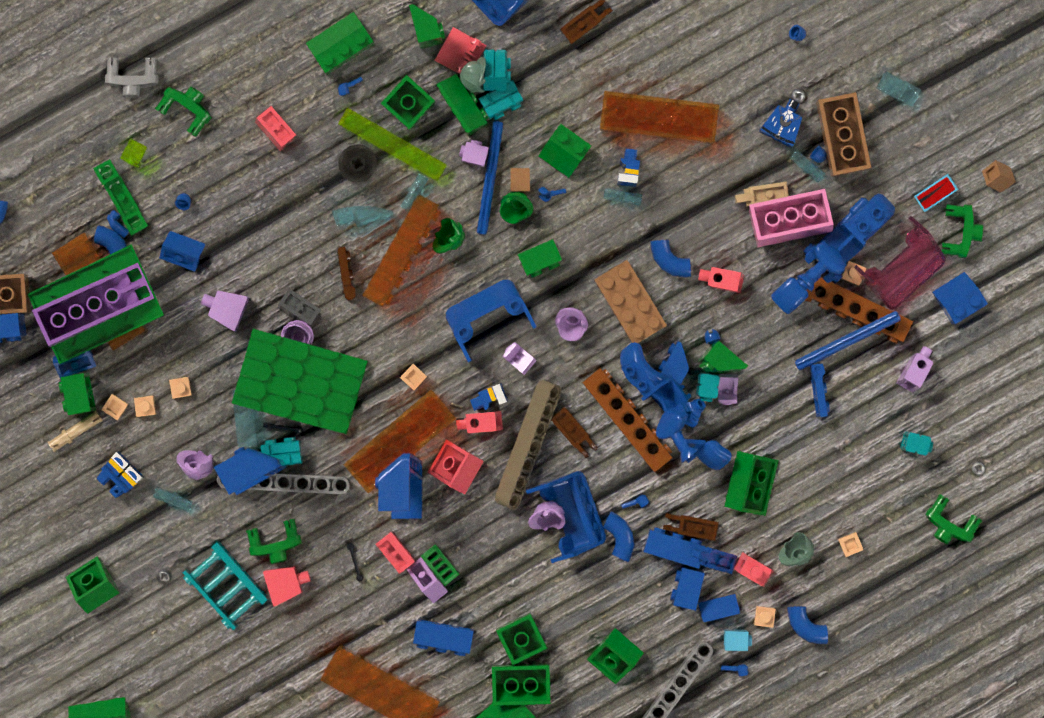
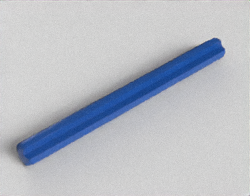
(490, 177)
(847, 340)

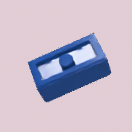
(78, 364)
(719, 608)

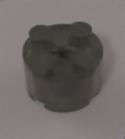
(351, 155)

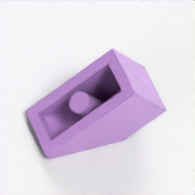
(427, 580)

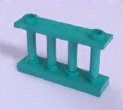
(232, 567)

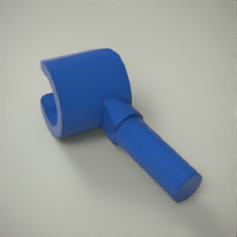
(343, 88)
(547, 195)
(642, 500)
(742, 669)

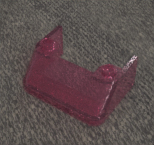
(907, 270)

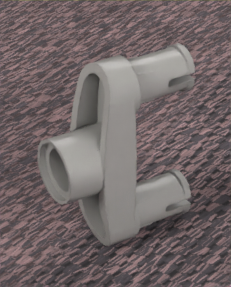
(131, 84)

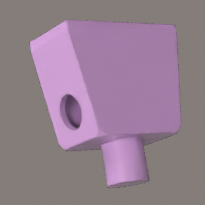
(226, 308)
(912, 375)

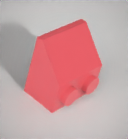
(455, 467)

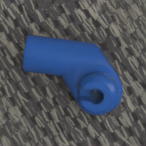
(115, 225)

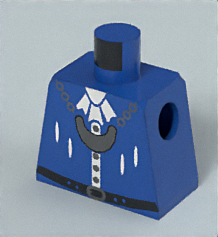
(783, 124)

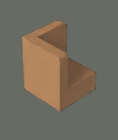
(998, 176)
(520, 179)

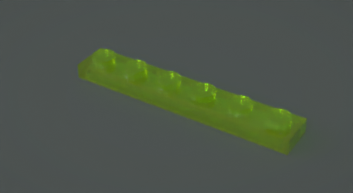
(392, 144)

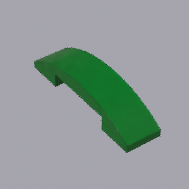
(121, 196)

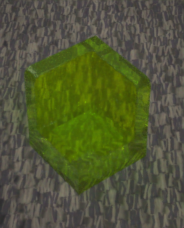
(133, 153)

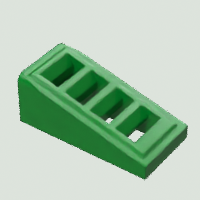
(449, 578)

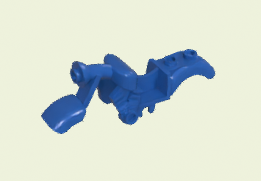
(835, 250)
(675, 407)

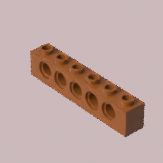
(831, 289)
(655, 460)

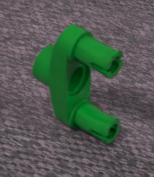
(189, 100)
(971, 231)
(948, 530)
(276, 550)

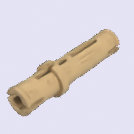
(68, 435)

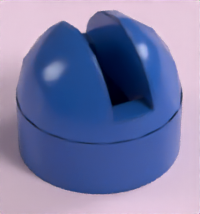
(797, 33)
(818, 155)
(183, 201)
(713, 337)

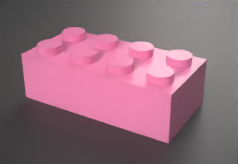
(791, 218)

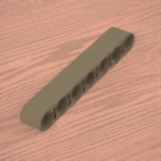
(528, 444)

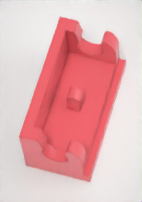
(275, 128)
(395, 552)

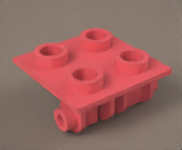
(459, 50)

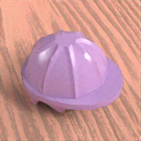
(571, 324)
(298, 331)
(195, 464)
(546, 516)

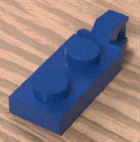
(819, 389)
(715, 559)

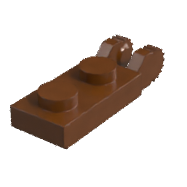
(584, 22)
(346, 274)
(572, 430)
(693, 526)

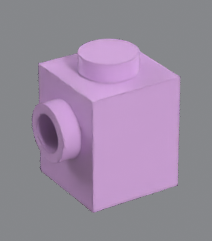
(474, 153)

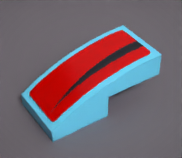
(936, 192)

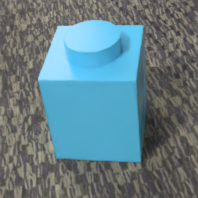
(737, 640)

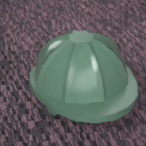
(472, 75)
(797, 550)

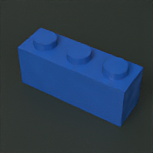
(672, 547)
(443, 637)

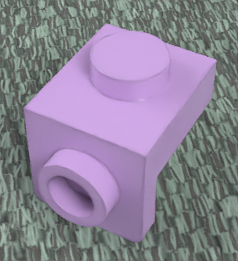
(519, 358)
(728, 389)

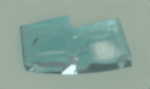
(898, 89)

